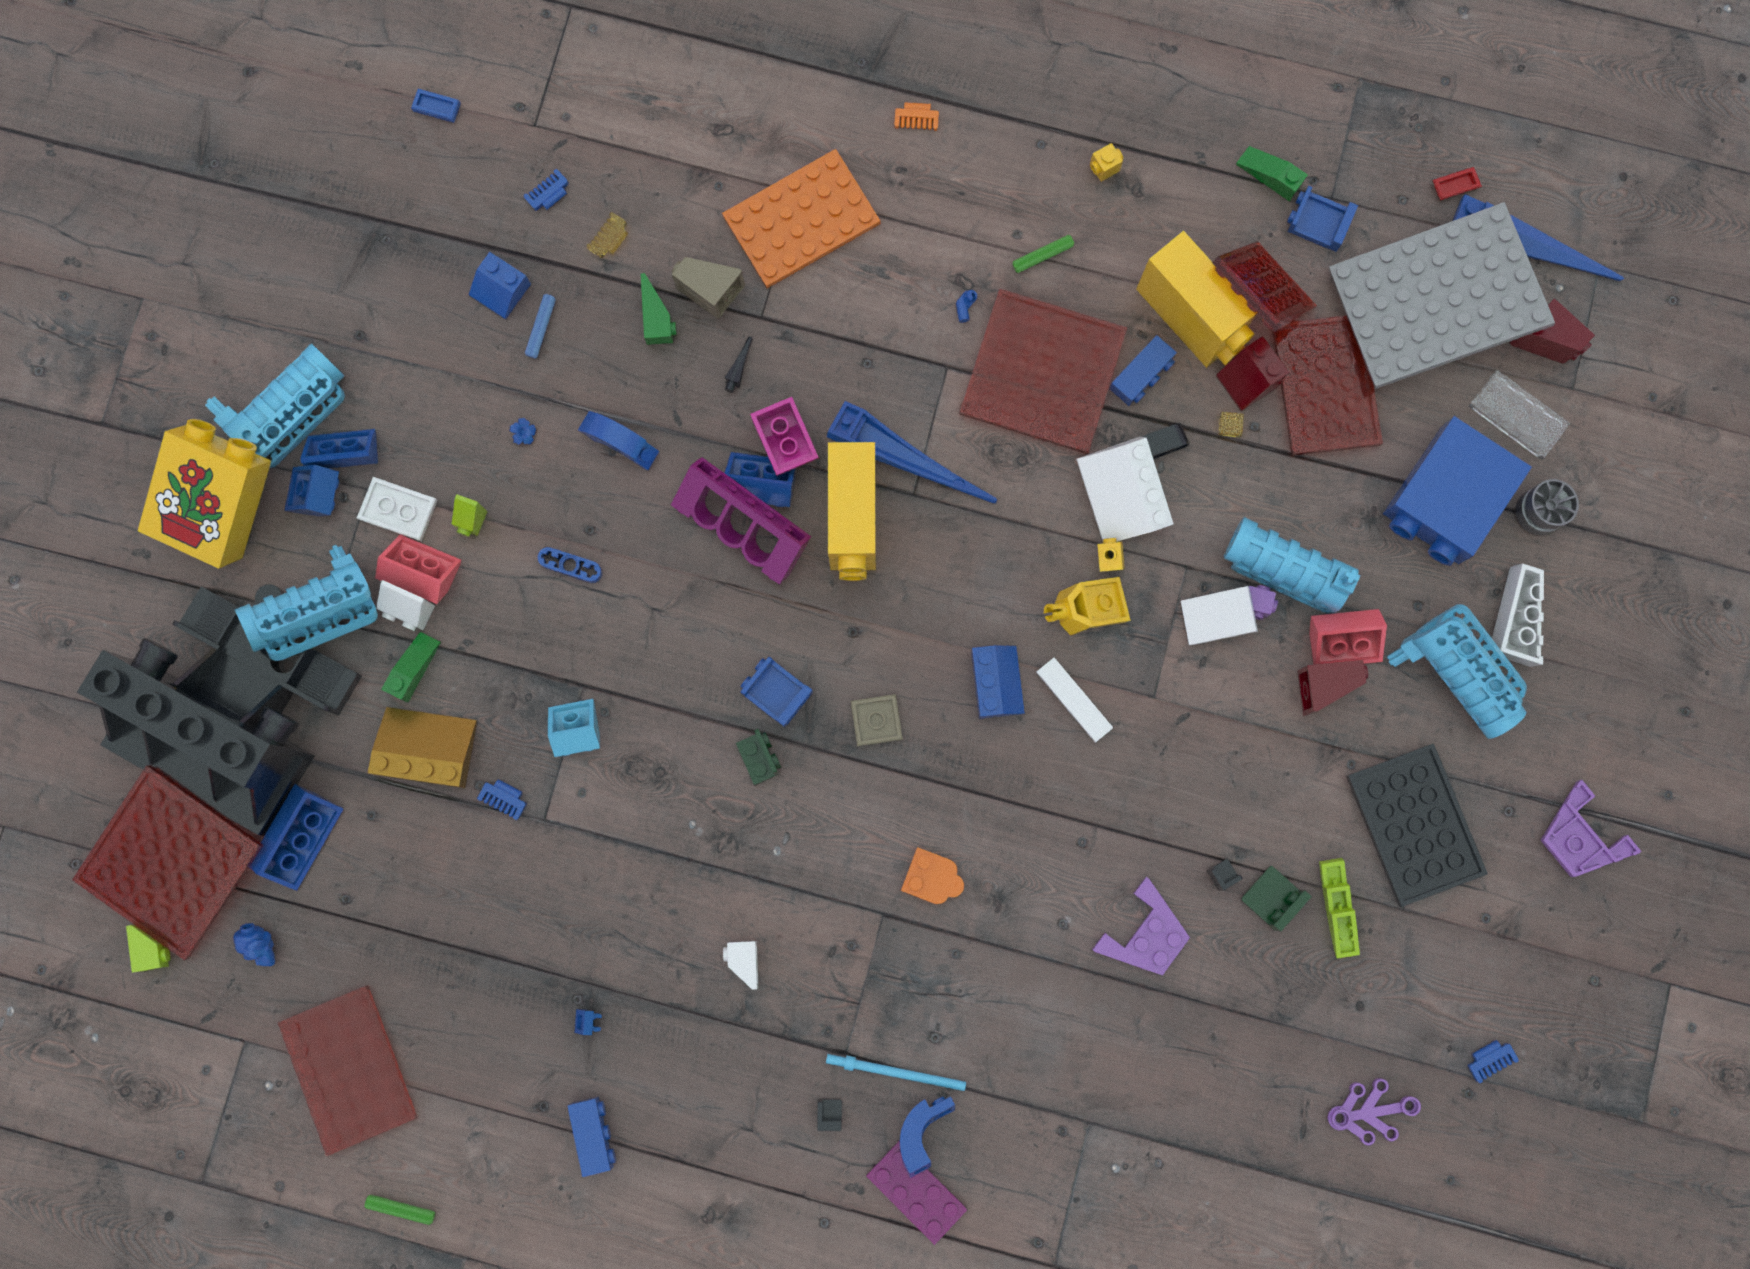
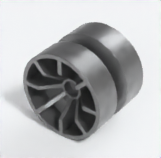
(1547, 507)

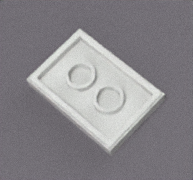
(397, 509)
(1219, 616)

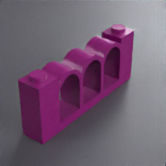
(691, 502)

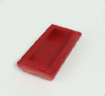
(1457, 183)

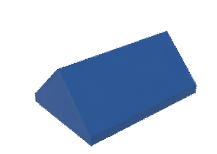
(341, 449)

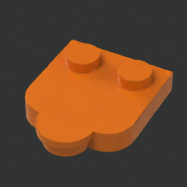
(932, 878)

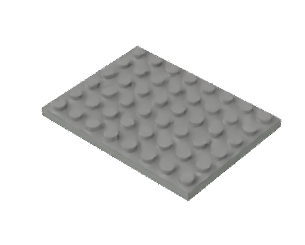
(1441, 295)

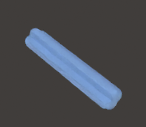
(540, 326)

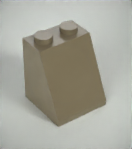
(708, 284)

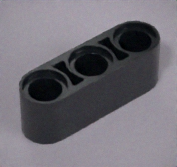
(1167, 440)

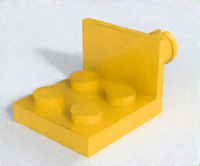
(1089, 605)

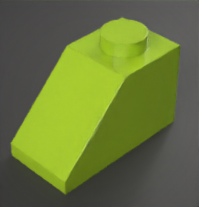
(467, 516)
(145, 951)

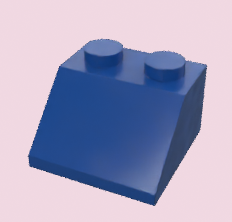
(498, 285)
(312, 490)

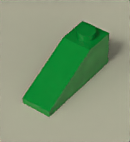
(1273, 172)
(656, 319)
(411, 667)

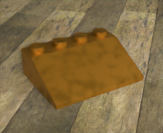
(423, 747)

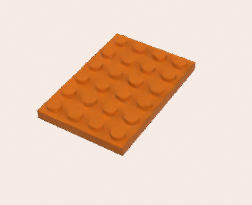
(801, 218)

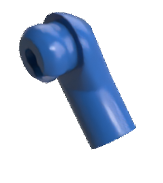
(964, 303)

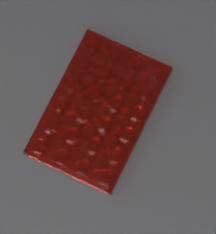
(1264, 285)
(1327, 387)
(347, 1070)

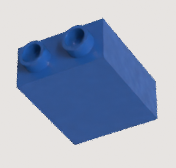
(1455, 492)

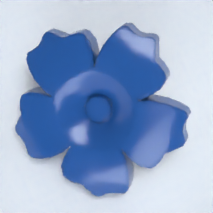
(522, 431)

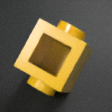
(1106, 162)
(1107, 563)

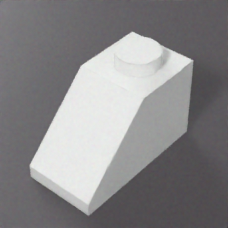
(743, 961)

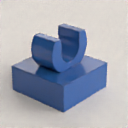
(584, 1022)

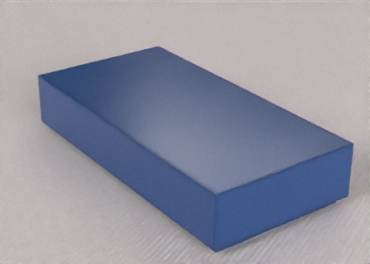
(436, 105)

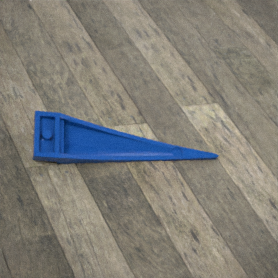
(1540, 245)
(858, 425)

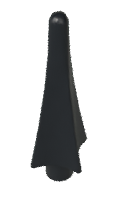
(734, 375)

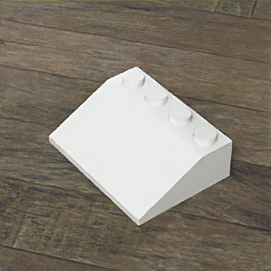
(1125, 490)

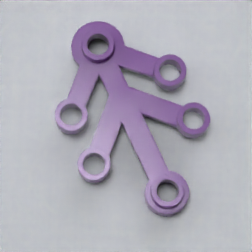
(1369, 1112)

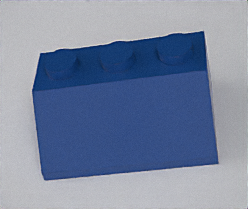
(759, 478)
(997, 681)

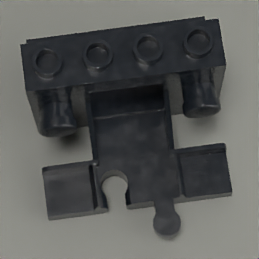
(223, 719)

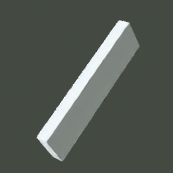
(1074, 700)

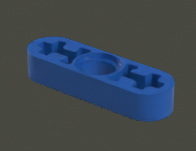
(588, 564)

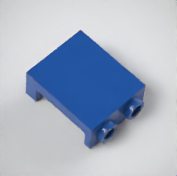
(1321, 219)
(775, 691)

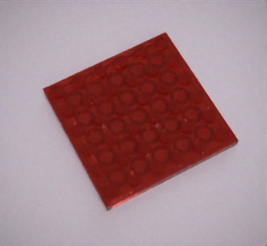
(1043, 371)
(167, 862)

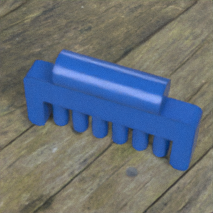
(552, 193)
(507, 794)
(1488, 1055)

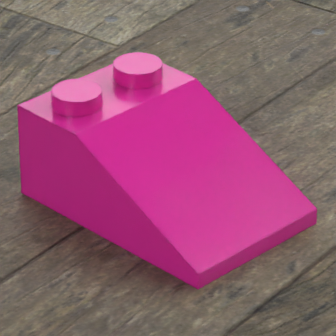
(784, 436)

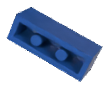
(1143, 371)
(591, 1136)

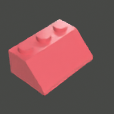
(417, 568)
(1348, 637)

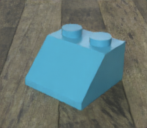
(573, 728)

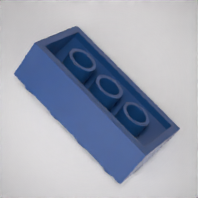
(295, 837)

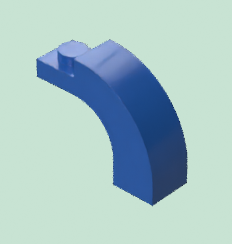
(618, 437)
(920, 1117)

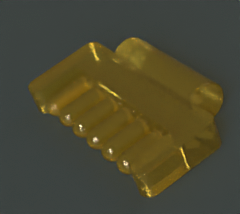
(612, 239)

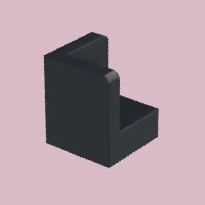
(1223, 875)
(829, 1115)

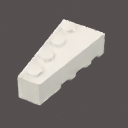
(1520, 616)

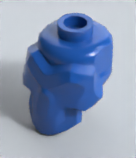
(254, 944)

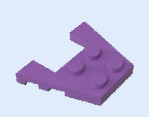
(1575, 842)
(1155, 941)

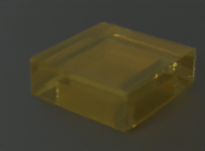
(1231, 424)

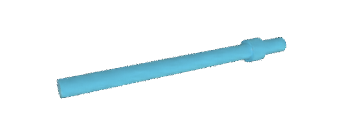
(850, 1063)

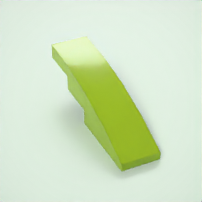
(1339, 908)

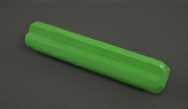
(1043, 253)
(399, 1209)

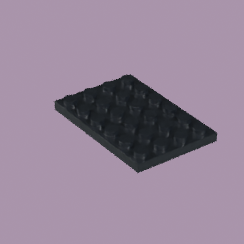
(1416, 825)

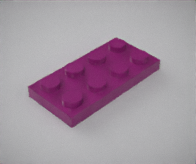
(919, 1198)

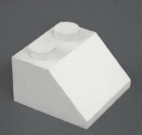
(404, 606)

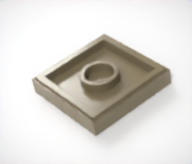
(876, 720)

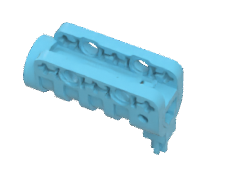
(284, 406)
(1290, 568)
(309, 610)
(1469, 669)

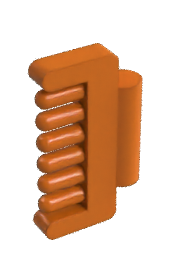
(916, 111)

